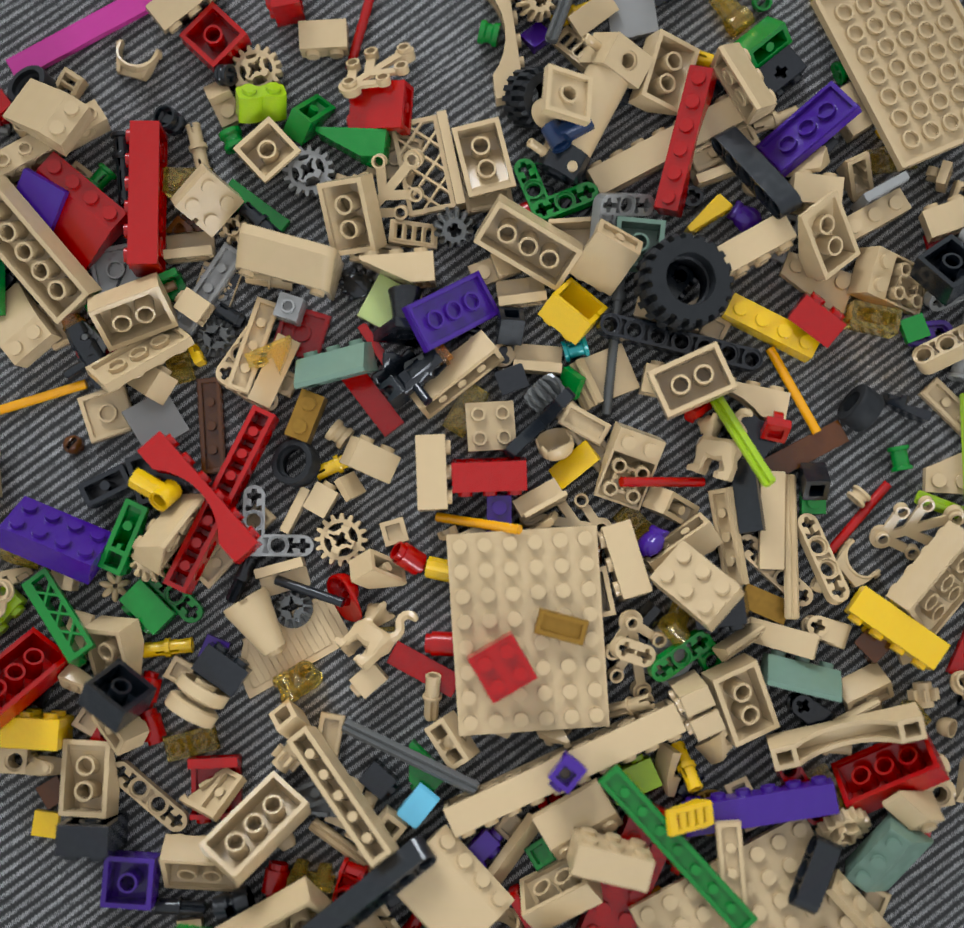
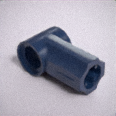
(562, 133)

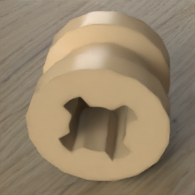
(339, 434)

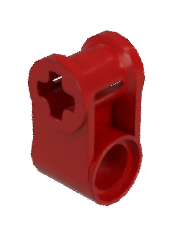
(348, 876)

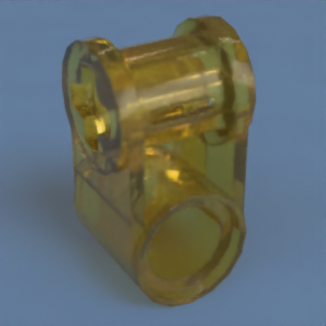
(294, 682)

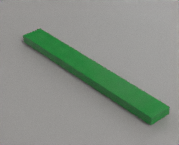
(677, 849)

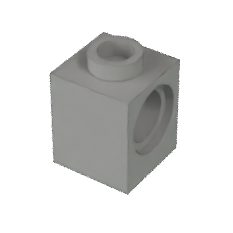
(290, 308)

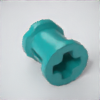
(571, 351)

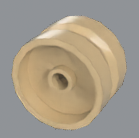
(196, 700)

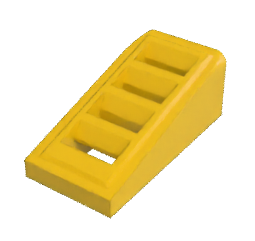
(713, 211)
(692, 816)

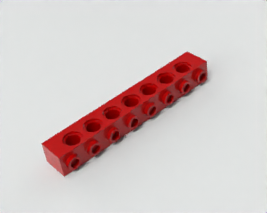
(232, 482)

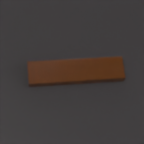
(211, 425)
(807, 448)

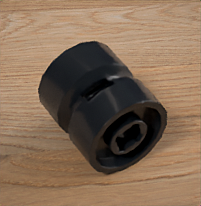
(241, 899)

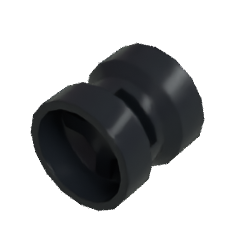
(171, 121)

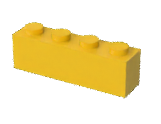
(769, 328)
(896, 628)

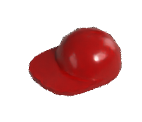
(341, 585)

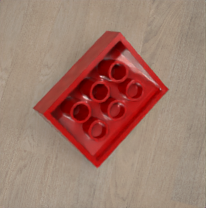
(89, 217)

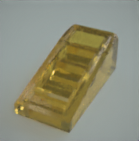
(182, 372)

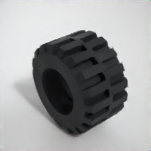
(519, 95)

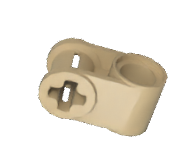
(831, 631)

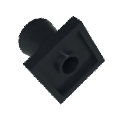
(398, 329)

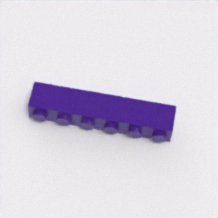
(773, 803)

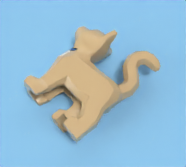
(711, 447)
(370, 636)

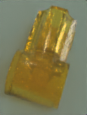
(735, 17)
(674, 625)

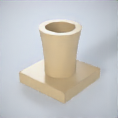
(564, 97)

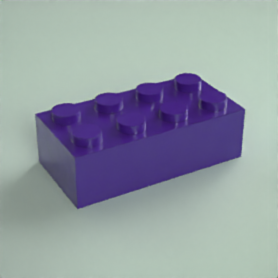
(54, 539)

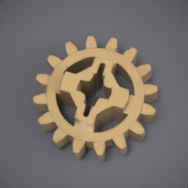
(255, 60)
(346, 528)
(844, 827)

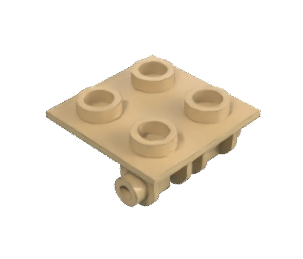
(490, 425)

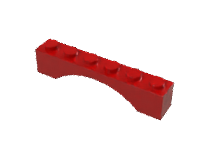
(678, 163)
(233, 534)

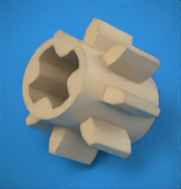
(231, 223)
(924, 694)
(285, 758)

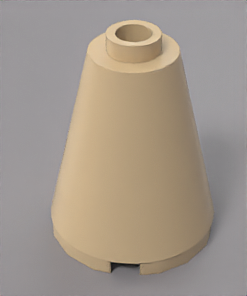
(258, 622)

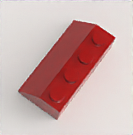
(886, 769)

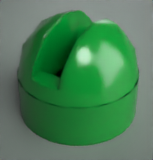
(763, 7)

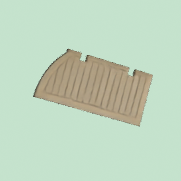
(303, 643)

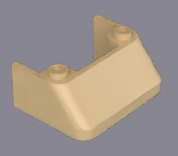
(289, 259)

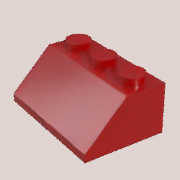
(489, 476)

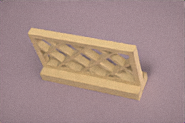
(448, 160)

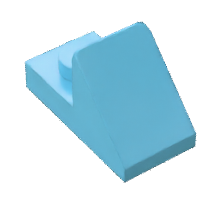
(417, 806)

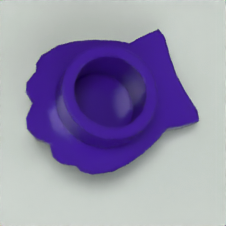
(744, 216)
(652, 541)

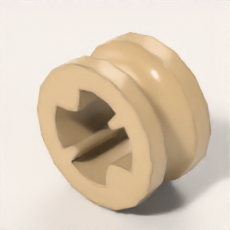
(858, 496)

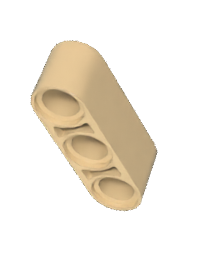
(936, 351)

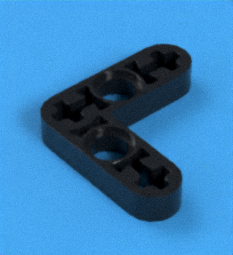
(540, 423)

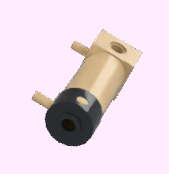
(615, 67)

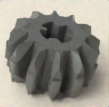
(453, 236)
(543, 392)

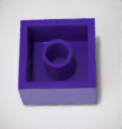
(130, 880)

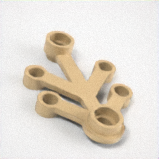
(352, 85)
(387, 191)
(570, 517)
(913, 526)
(632, 633)

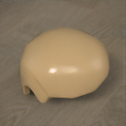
(555, 444)

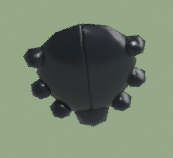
(355, 283)

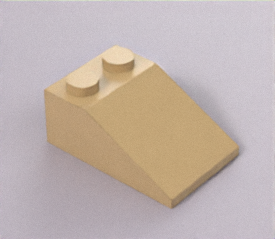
(49, 115)
(483, 157)
(825, 238)
(25, 329)
(114, 640)
(88, 780)

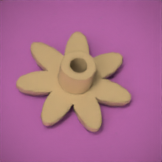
(118, 586)

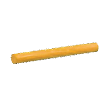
(792, 388)
(43, 396)
(478, 523)

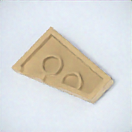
(832, 290)

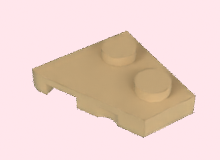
(944, 476)
(215, 794)

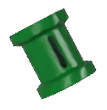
(108, 176)
(899, 458)

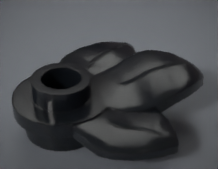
(392, 365)

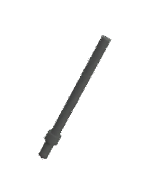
(618, 298)

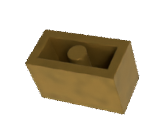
(306, 416)

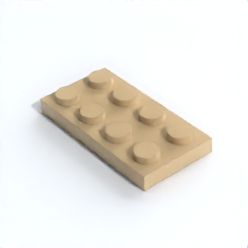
(137, 358)

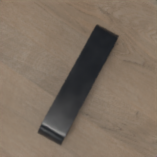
(756, 172)

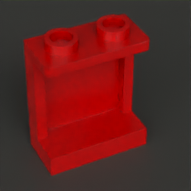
(383, 108)
(204, 768)

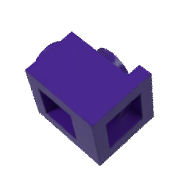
(576, 770)
(485, 844)

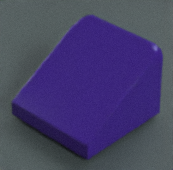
(535, 37)

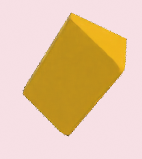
(574, 465)

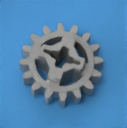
(312, 162)

